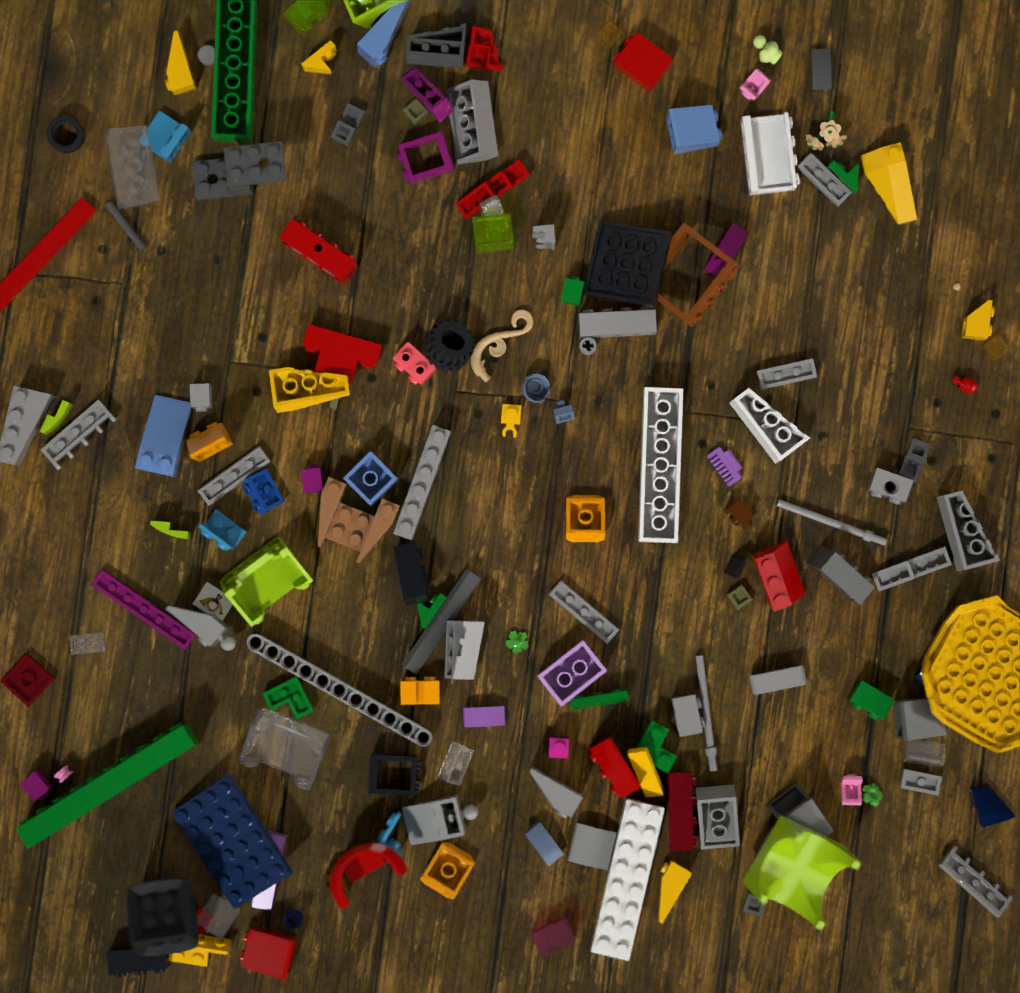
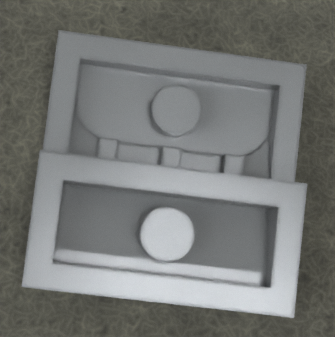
(591, 846)

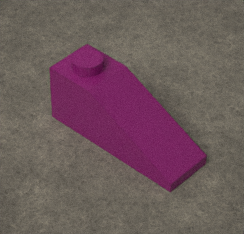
(427, 94)
(729, 245)

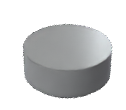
(206, 55)

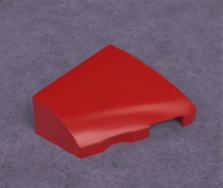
(481, 51)

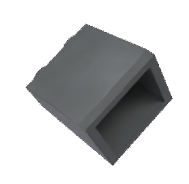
(915, 720)
(800, 807)

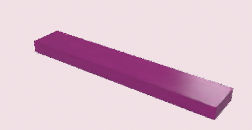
(143, 609)

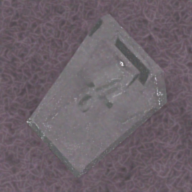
(87, 643)

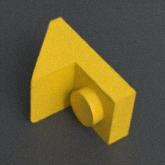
(316, 63)

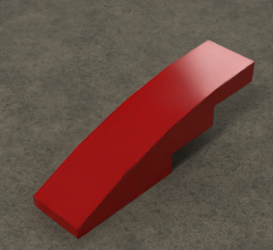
(497, 185)

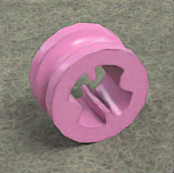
(63, 774)

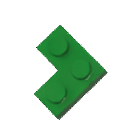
(291, 693)

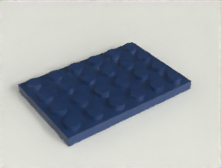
(232, 841)

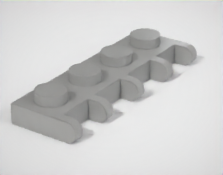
(76, 433)
(974, 882)

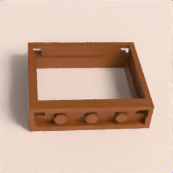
(717, 286)

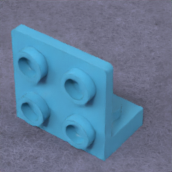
(167, 136)
(223, 530)
(382, 839)

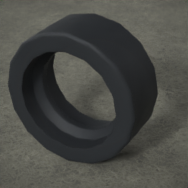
(55, 123)

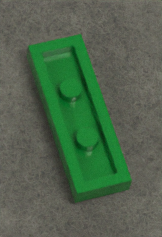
(599, 699)

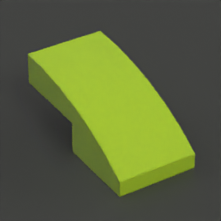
(51, 422)
(166, 527)

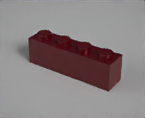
(681, 811)

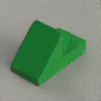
(849, 180)
(427, 614)

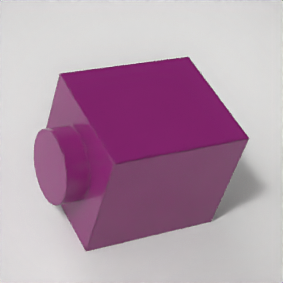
(312, 479)
(37, 786)

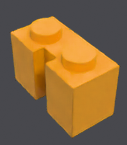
(420, 691)

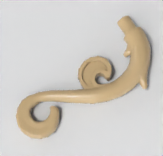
(497, 337)

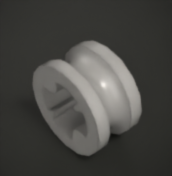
(584, 350)

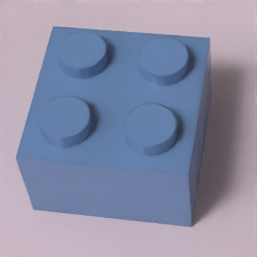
(370, 478)

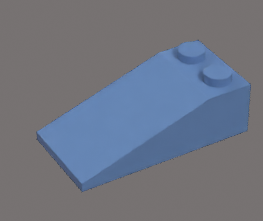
(379, 39)
(164, 436)

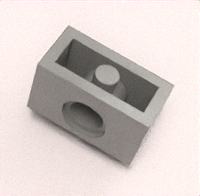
(901, 486)

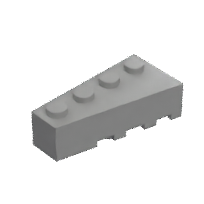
(22, 423)
(964, 533)

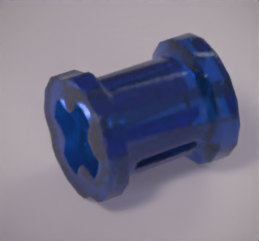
(289, 922)

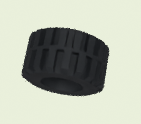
(442, 356)

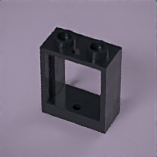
(373, 774)

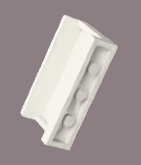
(769, 154)

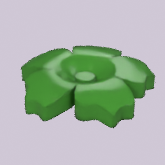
(517, 642)
(872, 794)

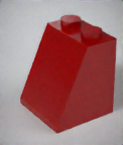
(268, 952)

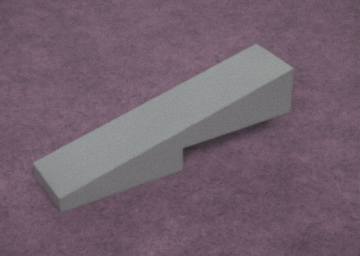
(912, 568)

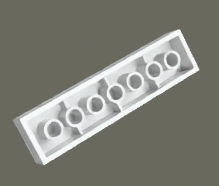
(660, 465)
(627, 879)

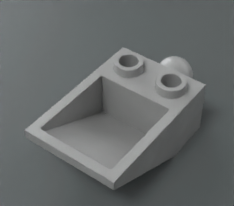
(206, 626)
(433, 819)

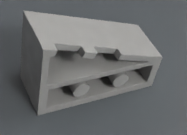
(462, 648)

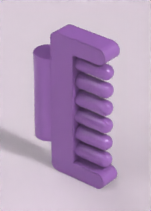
(730, 463)

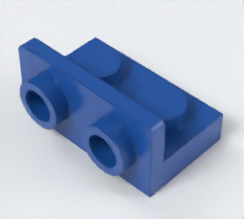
(262, 492)

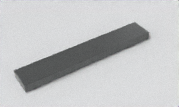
(438, 624)

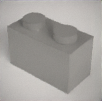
(687, 715)

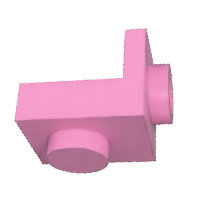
(755, 84)
(851, 790)

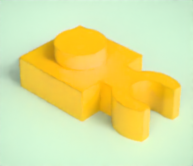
(510, 416)

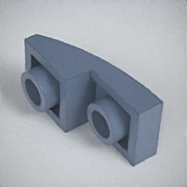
(543, 843)

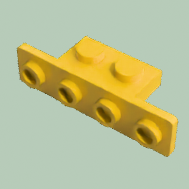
(200, 954)

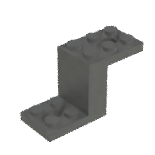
(239, 171)

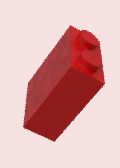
(642, 61)

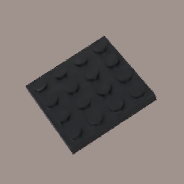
(627, 263)

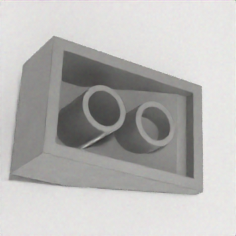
(561, 796)
(717, 817)

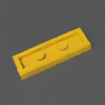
(646, 772)

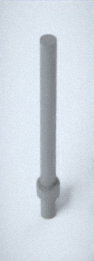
(866, 535)
(711, 751)

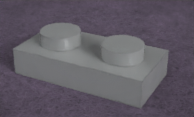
(920, 782)

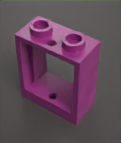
(447, 168)

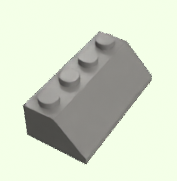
(472, 122)

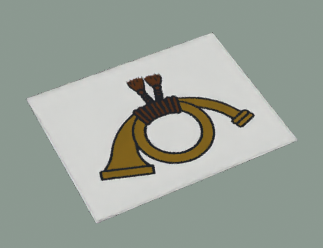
(213, 601)

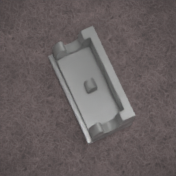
(546, 235)

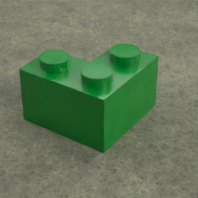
(652, 739)

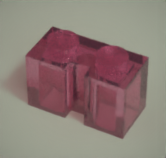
(553, 936)

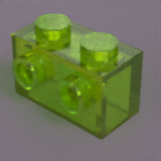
(304, 14)

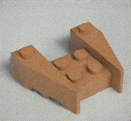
(350, 525)

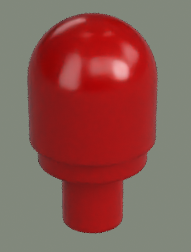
(965, 384)

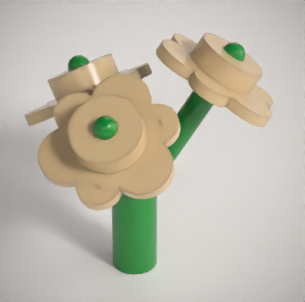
(829, 131)

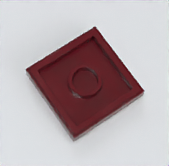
(27, 679)

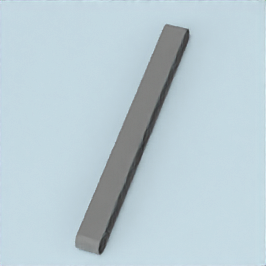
(346, 698)

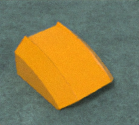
(585, 518)
(448, 870)

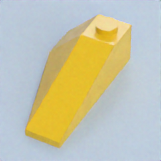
(890, 177)
(300, 389)

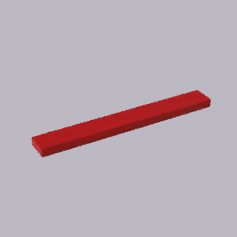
(44, 251)

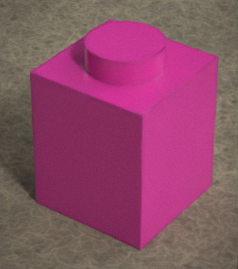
(558, 747)

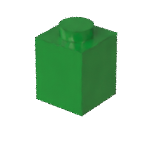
(572, 291)

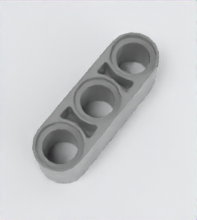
(778, 679)

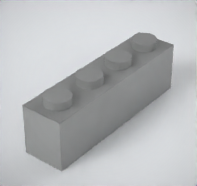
(617, 323)

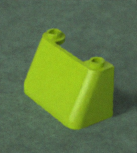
(264, 580)

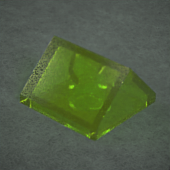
(493, 233)

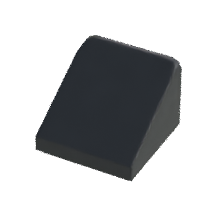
(735, 567)

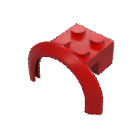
(360, 862)

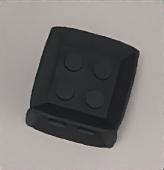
(162, 917)

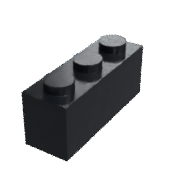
(411, 573)
(126, 960)

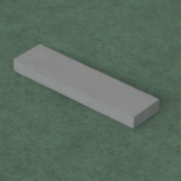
(234, 476)
(584, 611)

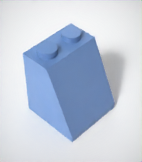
(693, 128)

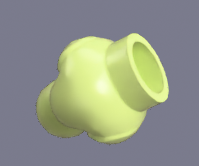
(770, 50)

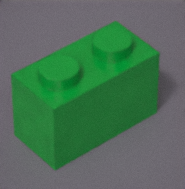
(871, 700)

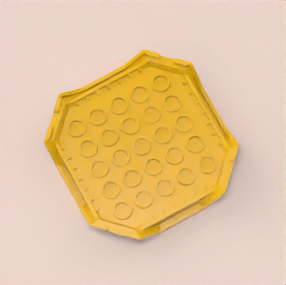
(975, 673)

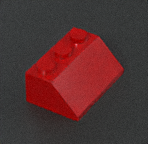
(778, 575)
(614, 767)

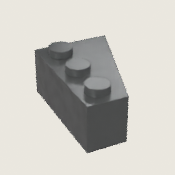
(437, 48)
(841, 574)

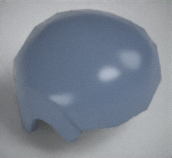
(535, 387)

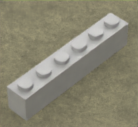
(422, 482)

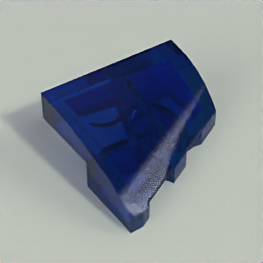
(989, 806)

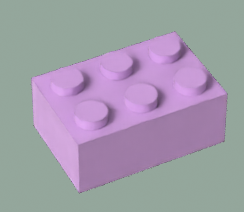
(572, 673)

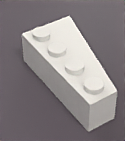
(768, 426)

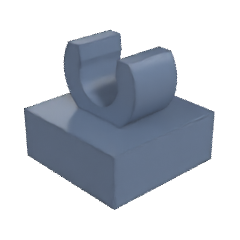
(563, 413)

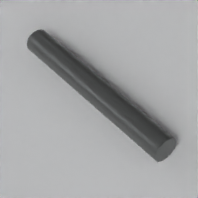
(126, 226)

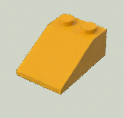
(208, 442)

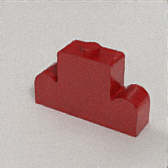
(340, 352)

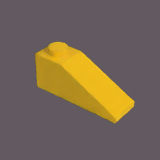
(178, 69)
(671, 885)

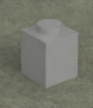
(201, 397)

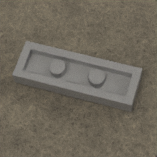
(824, 179)
(786, 374)

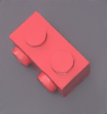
(414, 363)

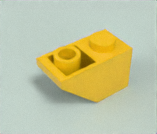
(977, 323)

